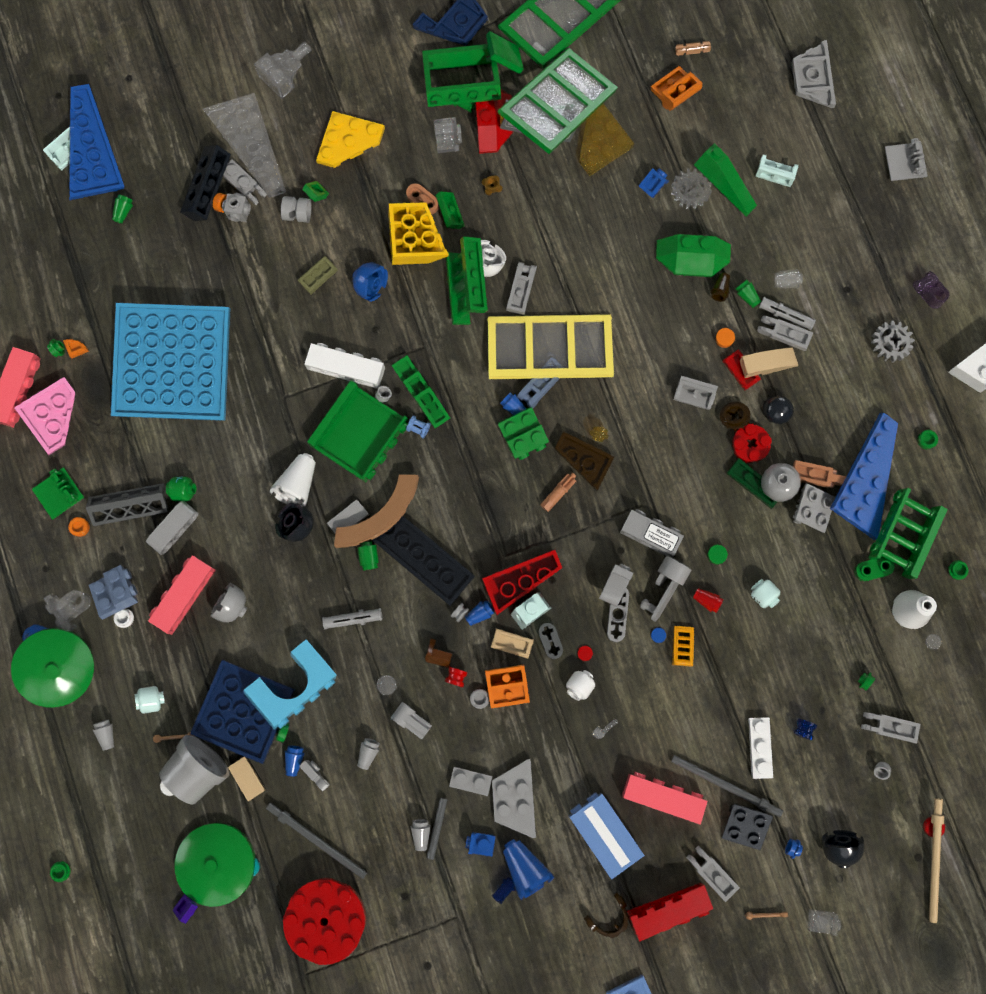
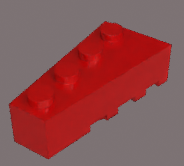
(516, 581)
(669, 911)

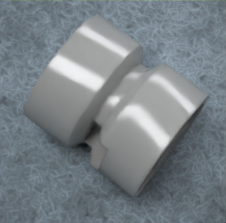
(296, 209)

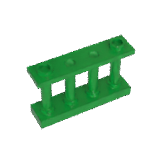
(466, 281)
(926, 534)

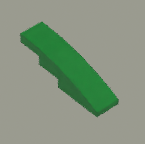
(420, 391)

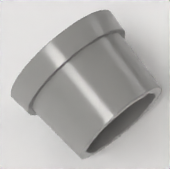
(193, 770)

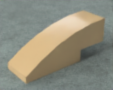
(768, 362)

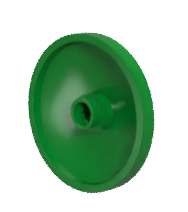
(52, 667)
(215, 864)

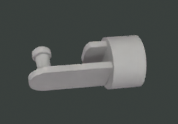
(677, 573)

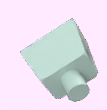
(530, 610)

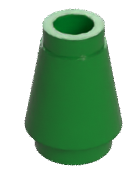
(121, 208)
(748, 293)

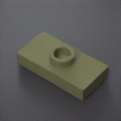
(317, 275)

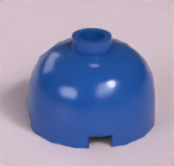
(369, 280)

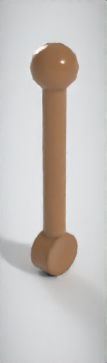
(158, 738)
(749, 915)

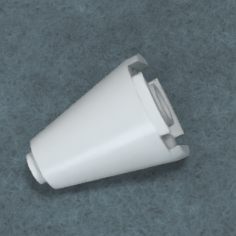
(296, 480)
(913, 609)

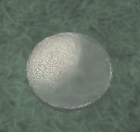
(933, 641)

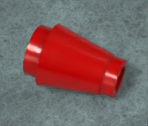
(709, 600)

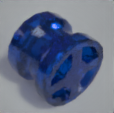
(805, 729)

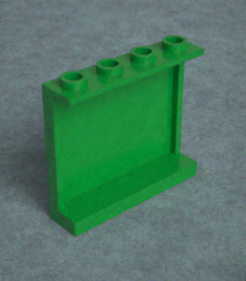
(358, 432)

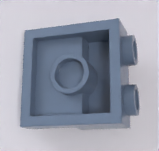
(113, 592)

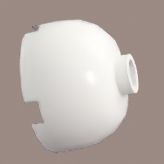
(493, 258)

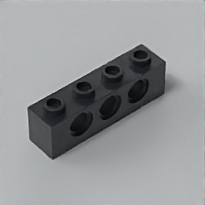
(205, 183)

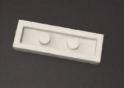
(760, 748)

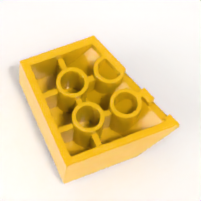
(414, 235)

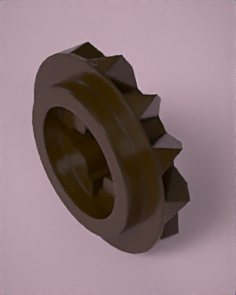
(731, 409)

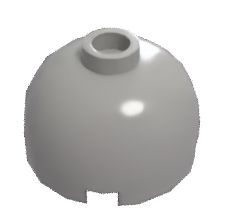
(780, 482)
(230, 604)

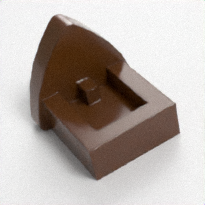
(437, 656)

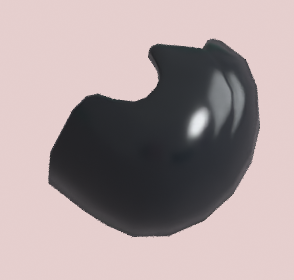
(778, 409)

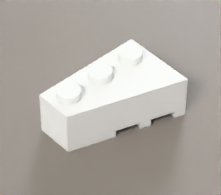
(973, 370)

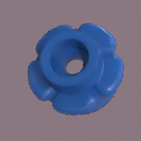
(793, 848)

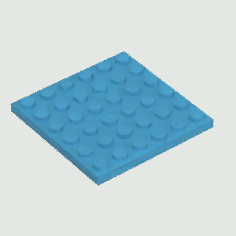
(170, 361)

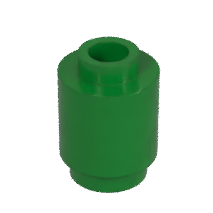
(368, 556)

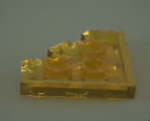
(602, 141)

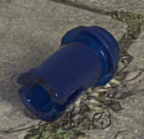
(504, 890)

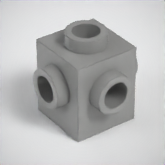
(236, 207)

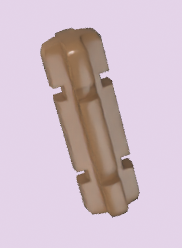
(692, 48)

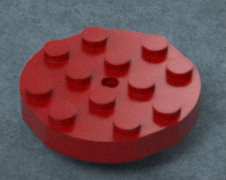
(321, 940)

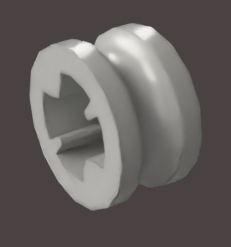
(460, 612)

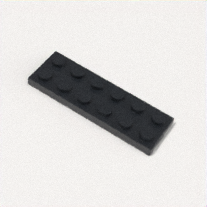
(425, 560)

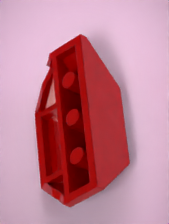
(488, 124)

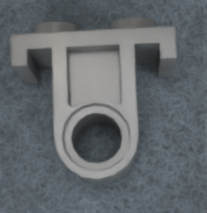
(616, 584)

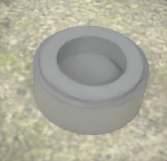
(479, 698)

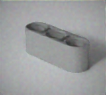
(172, 527)

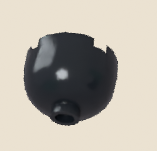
(294, 522)
(843, 848)

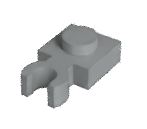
(313, 773)

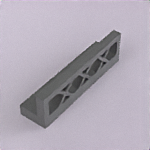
(122, 499)

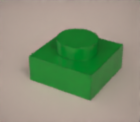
(315, 191)

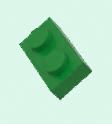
(450, 210)

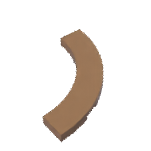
(382, 520)

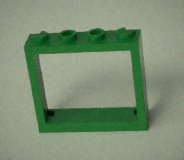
(462, 93)

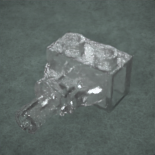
(281, 68)

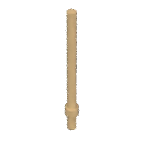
(937, 820)

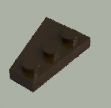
(584, 458)

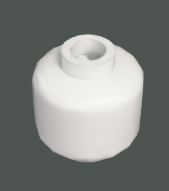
(580, 685)

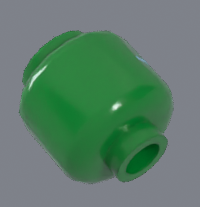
(181, 488)

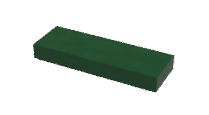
(750, 481)

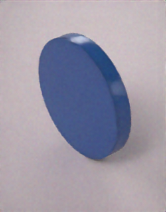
(658, 635)

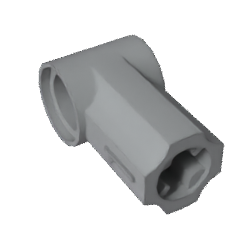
(407, 717)

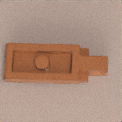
(818, 474)

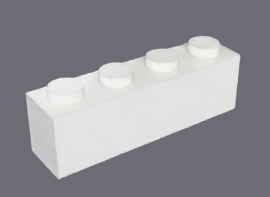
(345, 365)

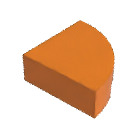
(75, 348)

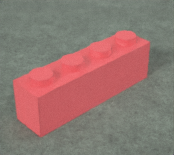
(15, 383)
(181, 595)
(665, 799)

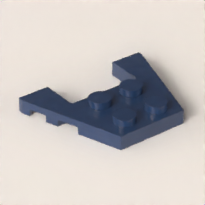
(457, 25)

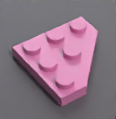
(49, 414)

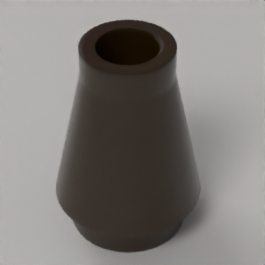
(721, 288)

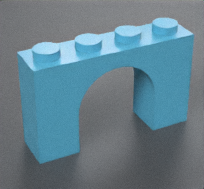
(278, 710)

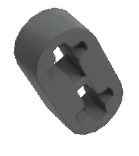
(546, 643)

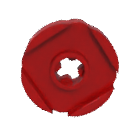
(762, 442)

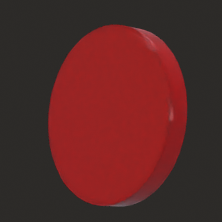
(585, 653)

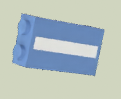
(605, 834)

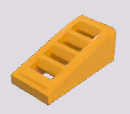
(681, 662)

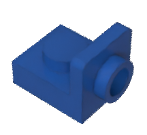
(654, 182)
(480, 844)

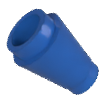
(512, 404)
(480, 613)
(293, 759)

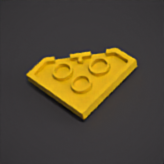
(347, 138)

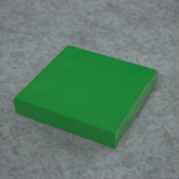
(504, 52)

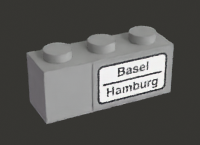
(652, 533)

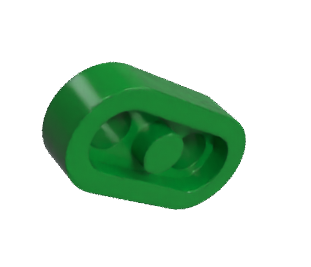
(875, 569)

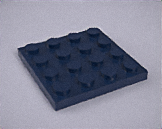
(231, 718)

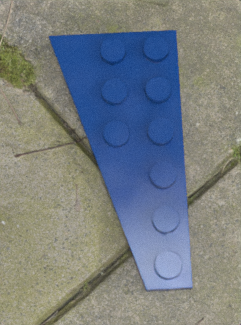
(91, 157)
(865, 487)

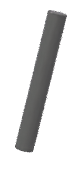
(436, 828)

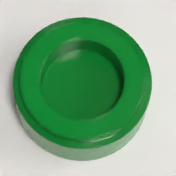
(927, 439)
(717, 554)
(281, 734)

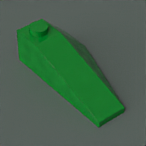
(722, 174)

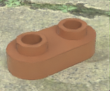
(424, 197)

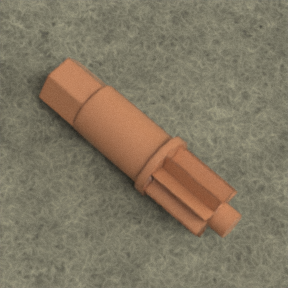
(561, 488)

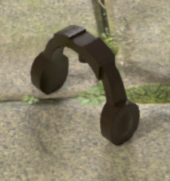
(612, 934)

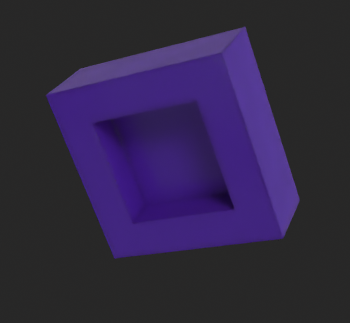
(184, 909)

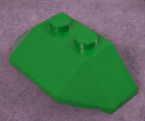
(693, 254)

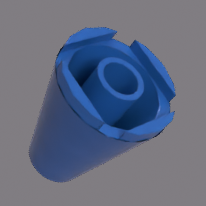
(526, 869)

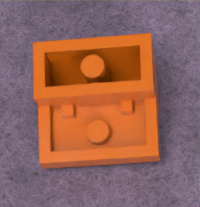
(676, 88)
(507, 686)

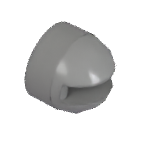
(380, 391)
(882, 770)

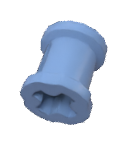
(411, 426)

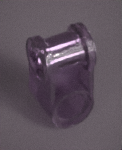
(929, 287)

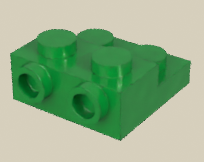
(523, 433)

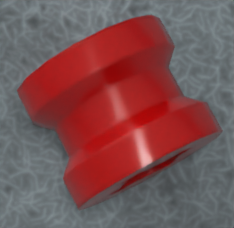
(456, 677)

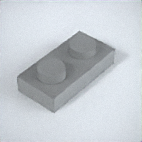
(470, 781)

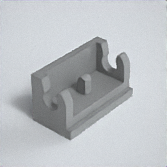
(695, 392)

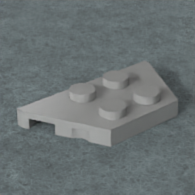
(814, 76)
(515, 799)

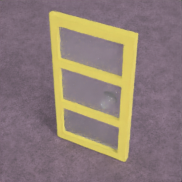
(550, 346)

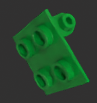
(57, 493)

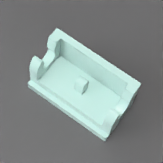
(59, 150)
(776, 172)

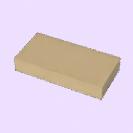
(512, 643)
(246, 778)

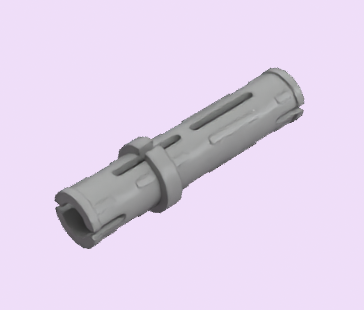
(766, 305)
(329, 622)

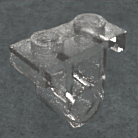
(66, 608)

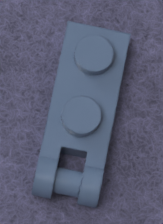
(539, 386)

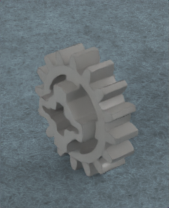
(896, 334)

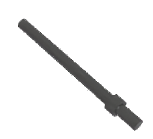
(762, 804)
(284, 817)

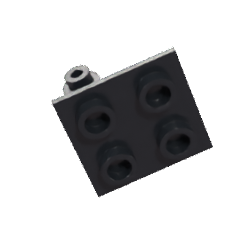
(747, 826)

